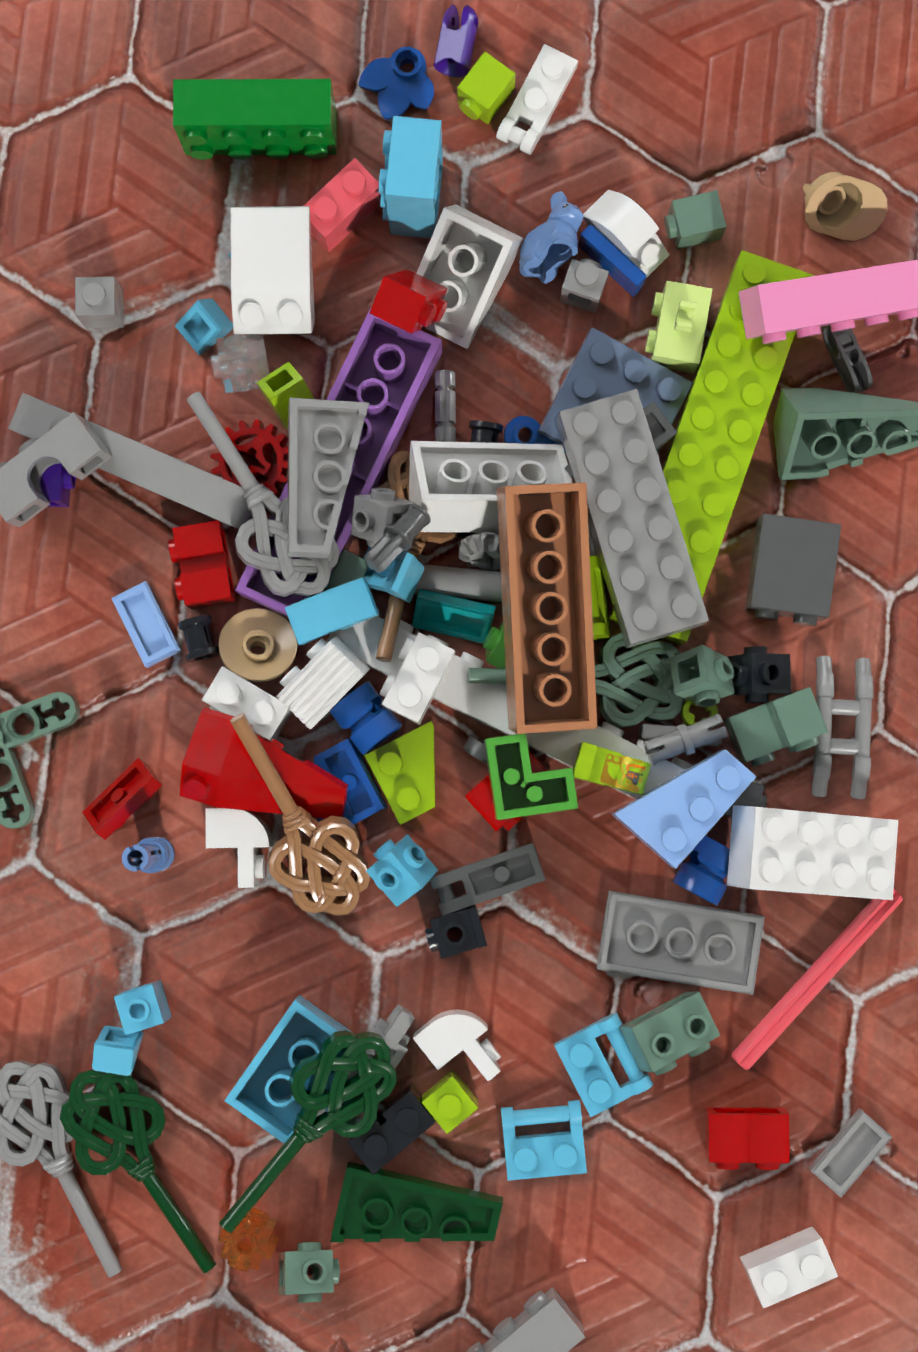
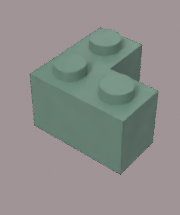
(781, 723)

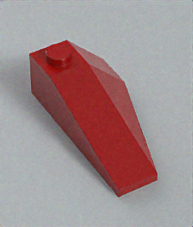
(224, 776)

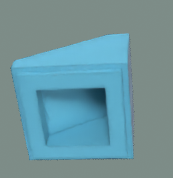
(204, 324)
(116, 1051)

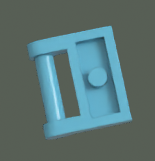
(591, 1071)
(547, 1152)

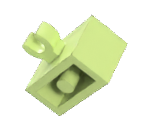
(680, 326)

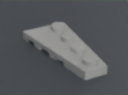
(320, 462)

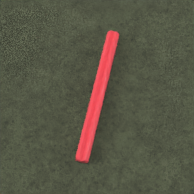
(814, 980)

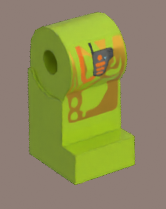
(610, 769)

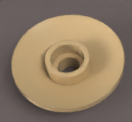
(260, 629)

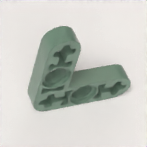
(11, 739)

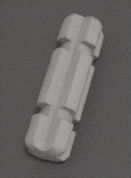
(445, 406)

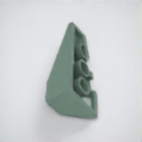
(835, 428)

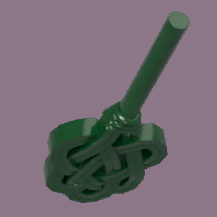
(340, 1100)
(87, 1108)

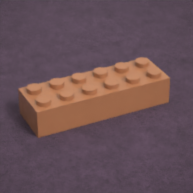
(547, 607)

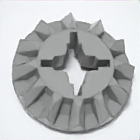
(481, 551)

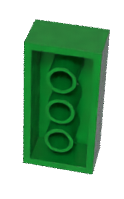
(255, 117)

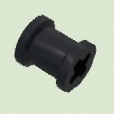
(199, 638)

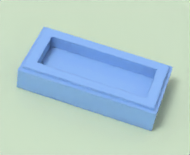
(146, 624)

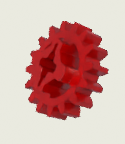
(260, 449)

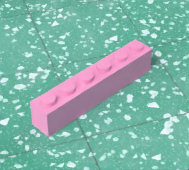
(830, 300)

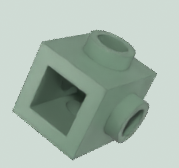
(702, 676)
(293, 1272)

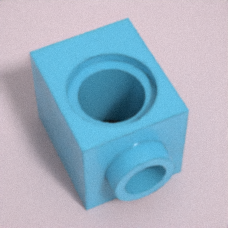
(142, 1007)

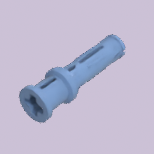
(144, 860)

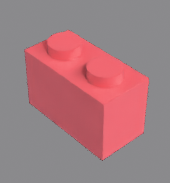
(343, 204)

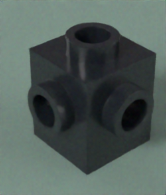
(760, 674)

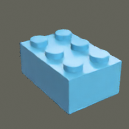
(412, 176)
(264, 1087)

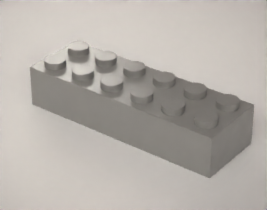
(632, 518)

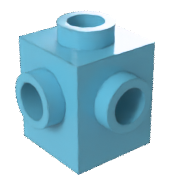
(401, 869)

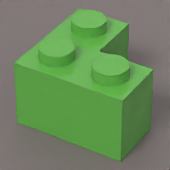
(517, 789)

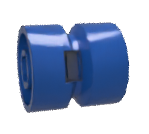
(365, 718)
(705, 871)

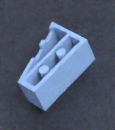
(686, 807)

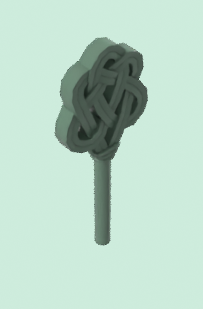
(614, 693)

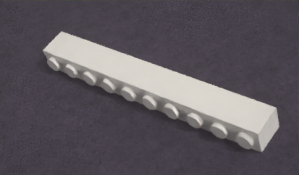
(489, 704)

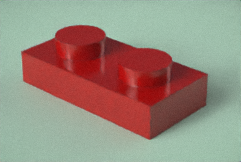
(122, 798)

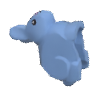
(552, 241)

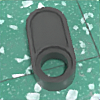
(848, 359)

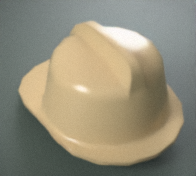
(844, 206)

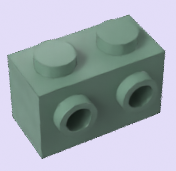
(670, 1032)

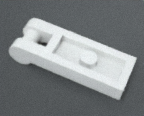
(537, 98)

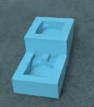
(331, 611)

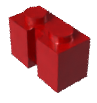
(409, 301)
(203, 565)

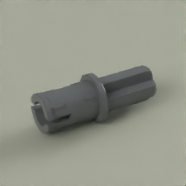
(397, 538)

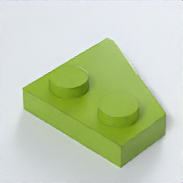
(407, 772)

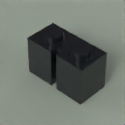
(404, 1123)

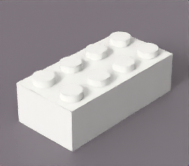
(812, 853)

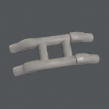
(860, 746)

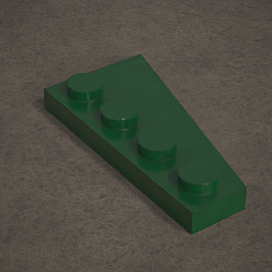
(411, 1209)

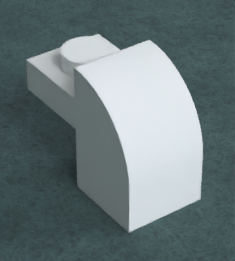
(628, 229)
(243, 831)
(458, 1031)

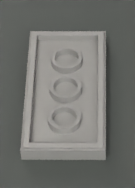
(680, 942)

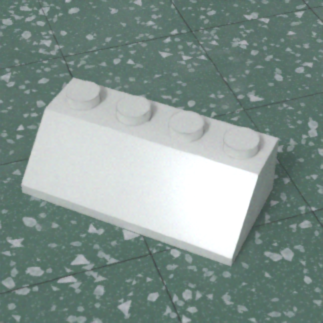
(462, 478)

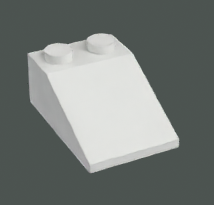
(472, 262)
(271, 270)

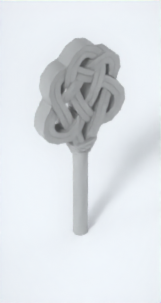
(257, 497)
(55, 1161)

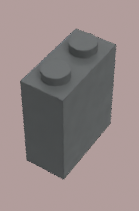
(792, 569)

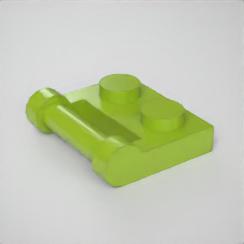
(600, 613)

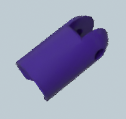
(456, 43)

